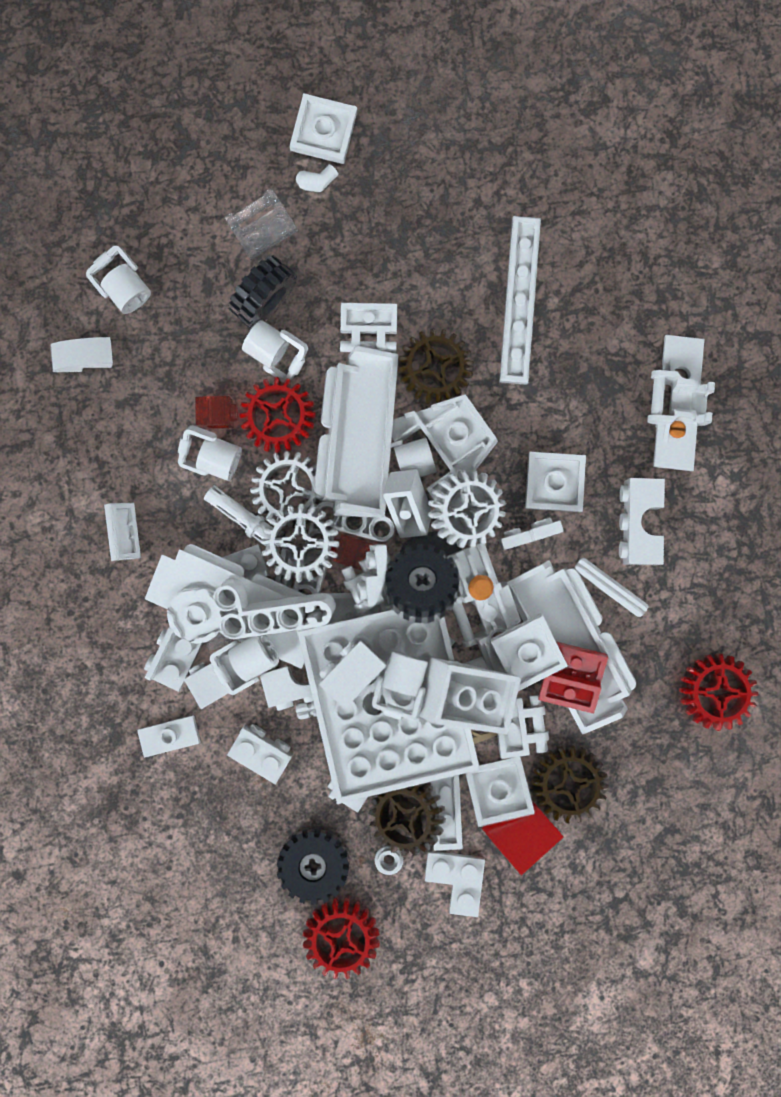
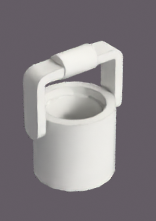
(121, 283)
(269, 347)
(415, 456)
(214, 457)
(248, 660)
(404, 676)

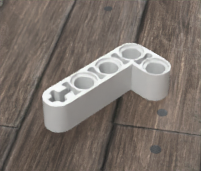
(274, 609)

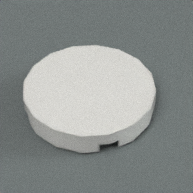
(199, 606)

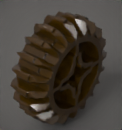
(446, 362)
(576, 807)
(413, 826)

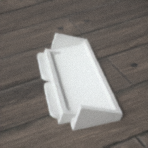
(359, 417)
(204, 569)
(575, 621)

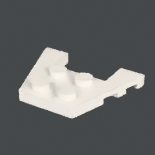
(455, 433)

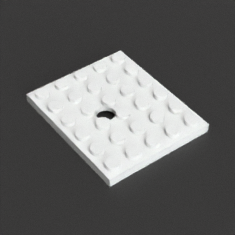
(378, 751)

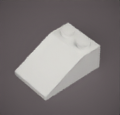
(468, 696)

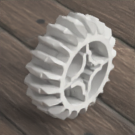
(292, 475)
(472, 530)
(299, 557)

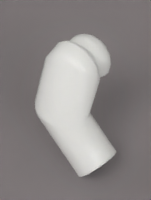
(316, 182)

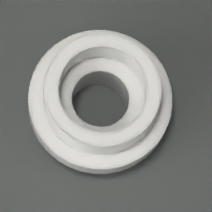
(388, 869)

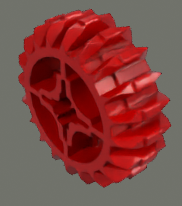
(284, 404)
(719, 702)
(350, 944)

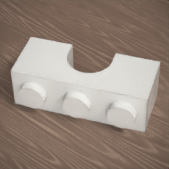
(639, 546)
(283, 689)

